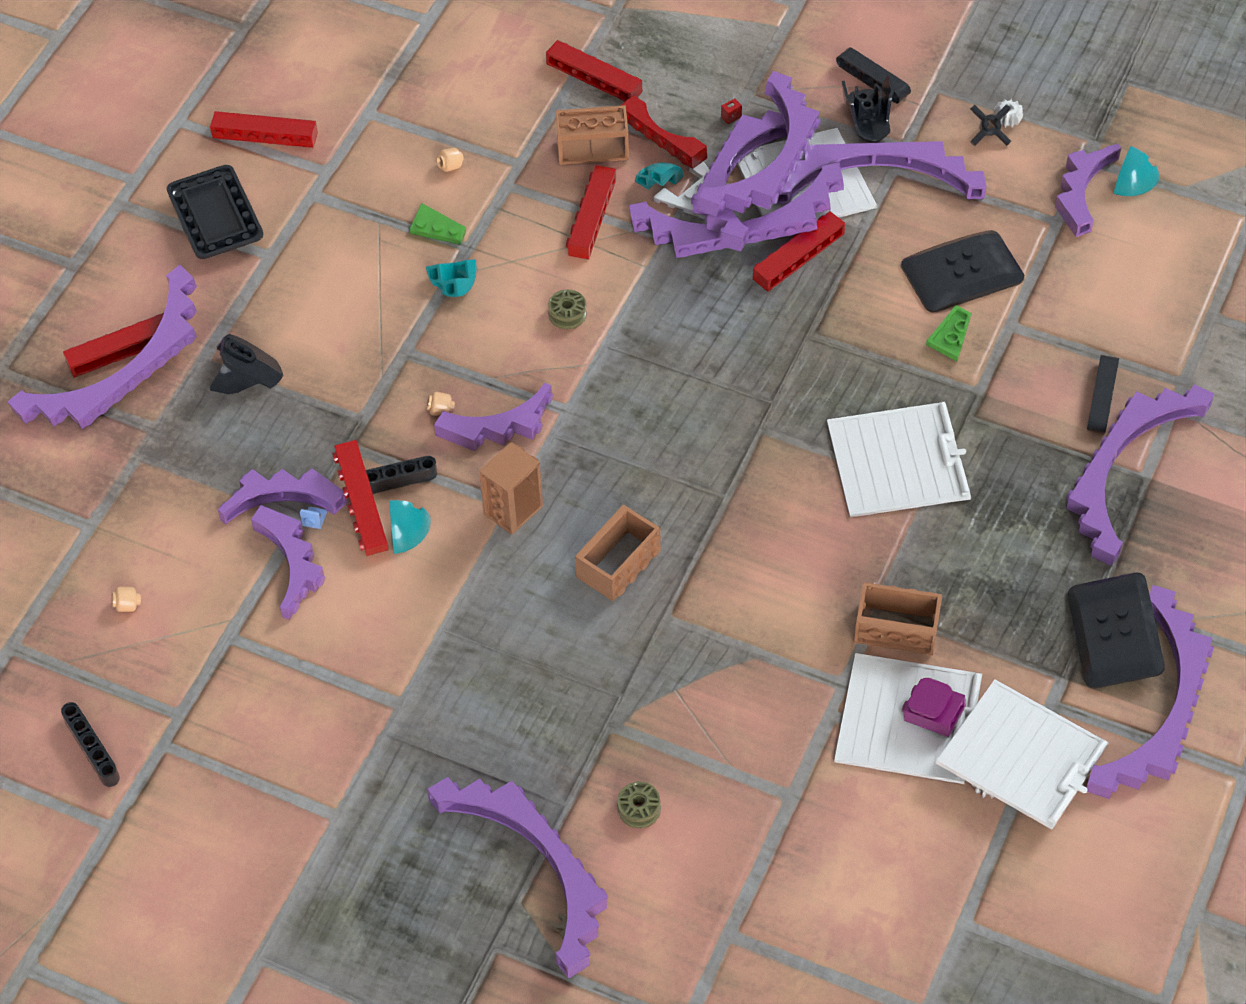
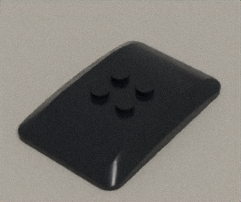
(214, 211)
(962, 270)
(1115, 630)

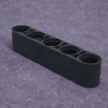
(871, 73)
(1103, 393)
(421, 470)
(93, 751)

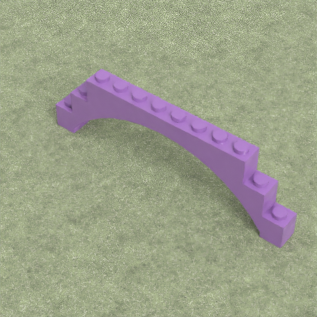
(747, 135)
(917, 156)
(764, 186)
(790, 219)
(92, 401)
(1139, 416)
(1159, 752)
(513, 810)

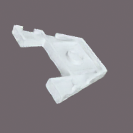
(684, 200)

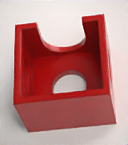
(727, 112)

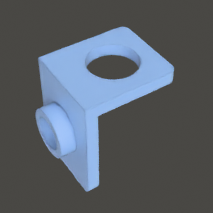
(311, 517)

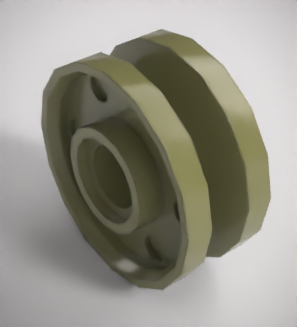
(567, 309)
(643, 815)

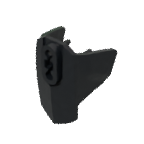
(870, 110)
(244, 367)

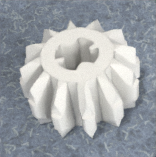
(1014, 116)

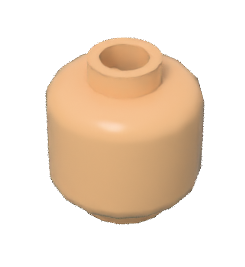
(449, 159)
(440, 402)
(125, 599)

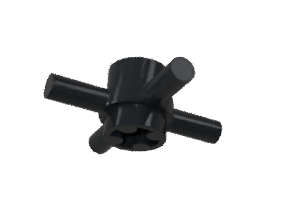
(995, 120)

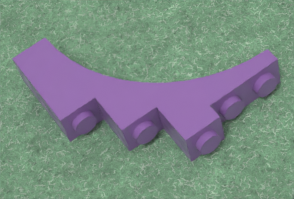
(1082, 168)
(472, 431)
(282, 486)
(286, 534)

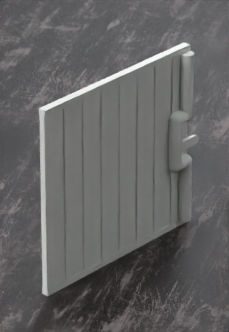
(851, 200)
(898, 459)
(874, 724)
(1022, 754)

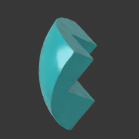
(660, 174)
(1136, 174)
(453, 278)
(408, 525)

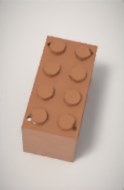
(592, 135)
(511, 488)
(605, 540)
(892, 633)

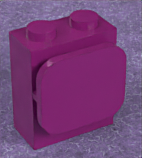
(934, 706)

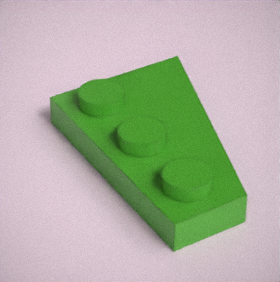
(437, 226)
(951, 333)

